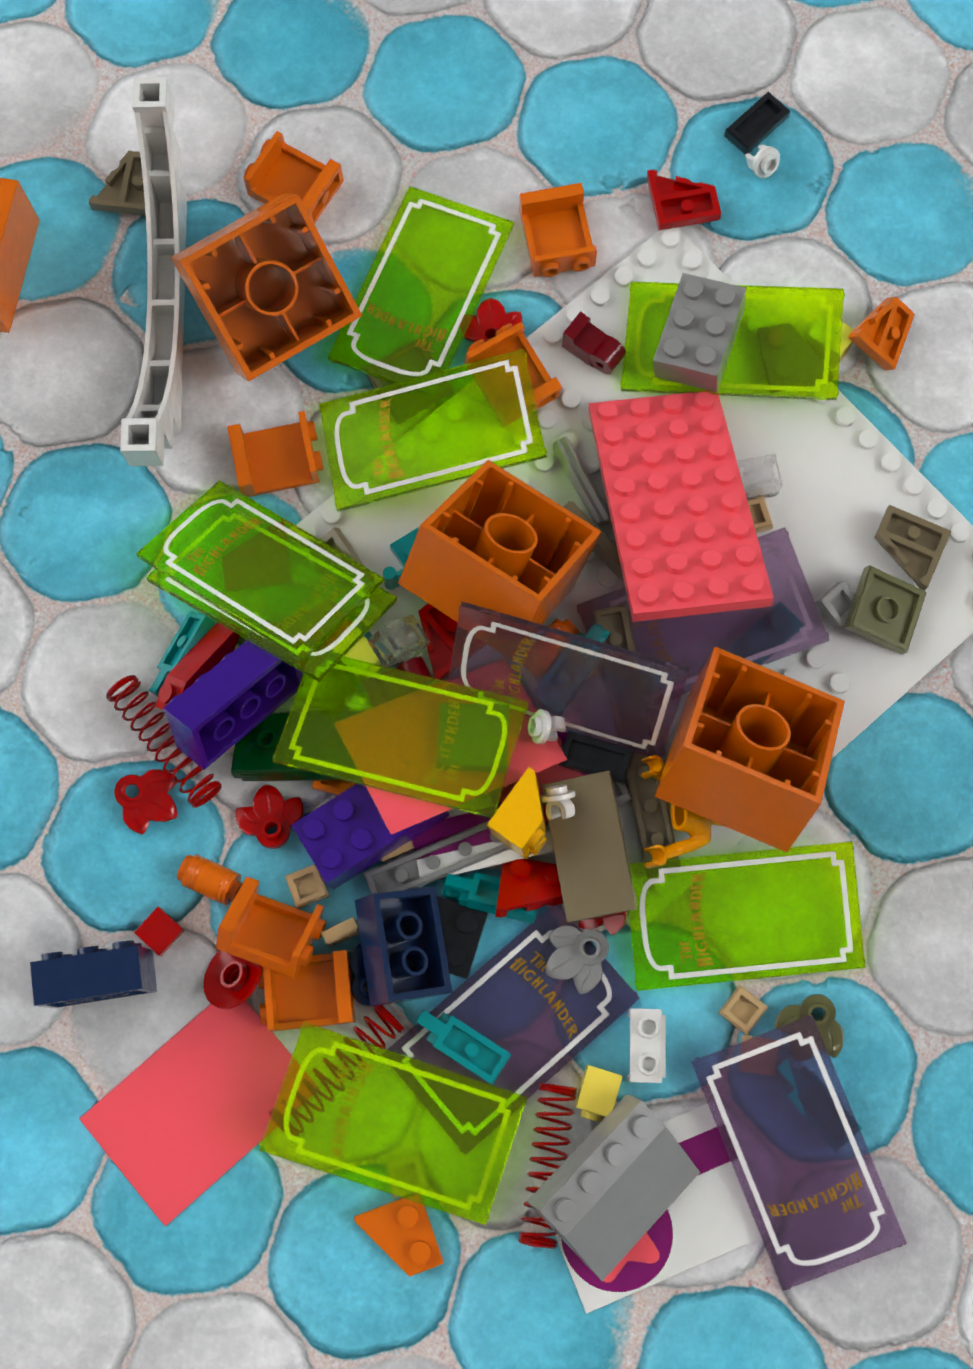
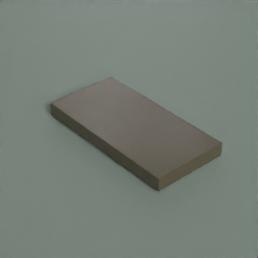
(592, 851)

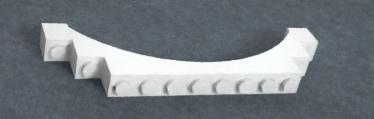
(159, 392)

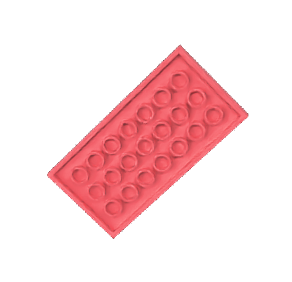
(678, 507)

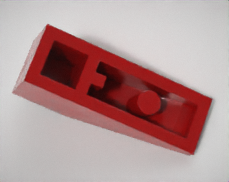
(199, 660)

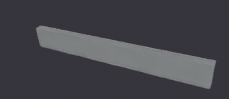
(404, 873)

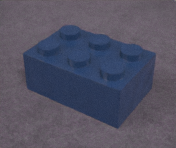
(403, 946)
(93, 975)

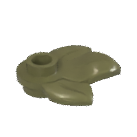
(827, 1025)

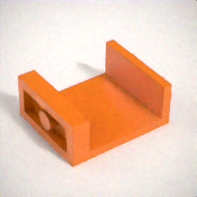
(275, 457)

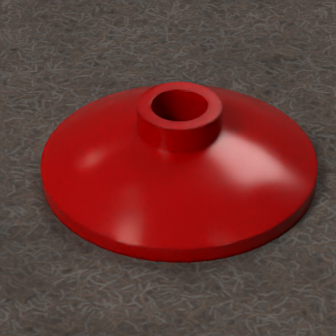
(230, 980)

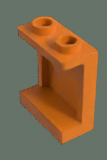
(289, 171)
(557, 230)
(510, 339)
(269, 931)
(315, 996)

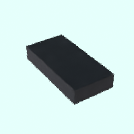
(757, 123)
(596, 756)

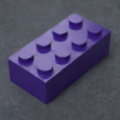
(229, 702)
(351, 835)

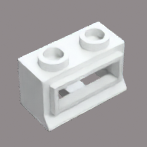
(647, 1045)

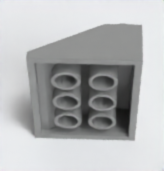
(615, 1185)

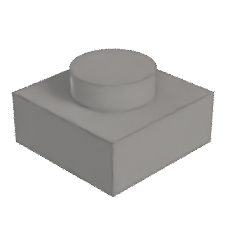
(836, 604)

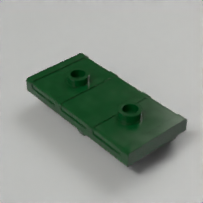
(255, 753)

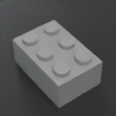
(699, 332)

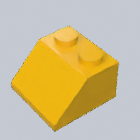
(520, 818)

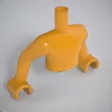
(682, 820)

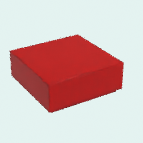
(159, 931)

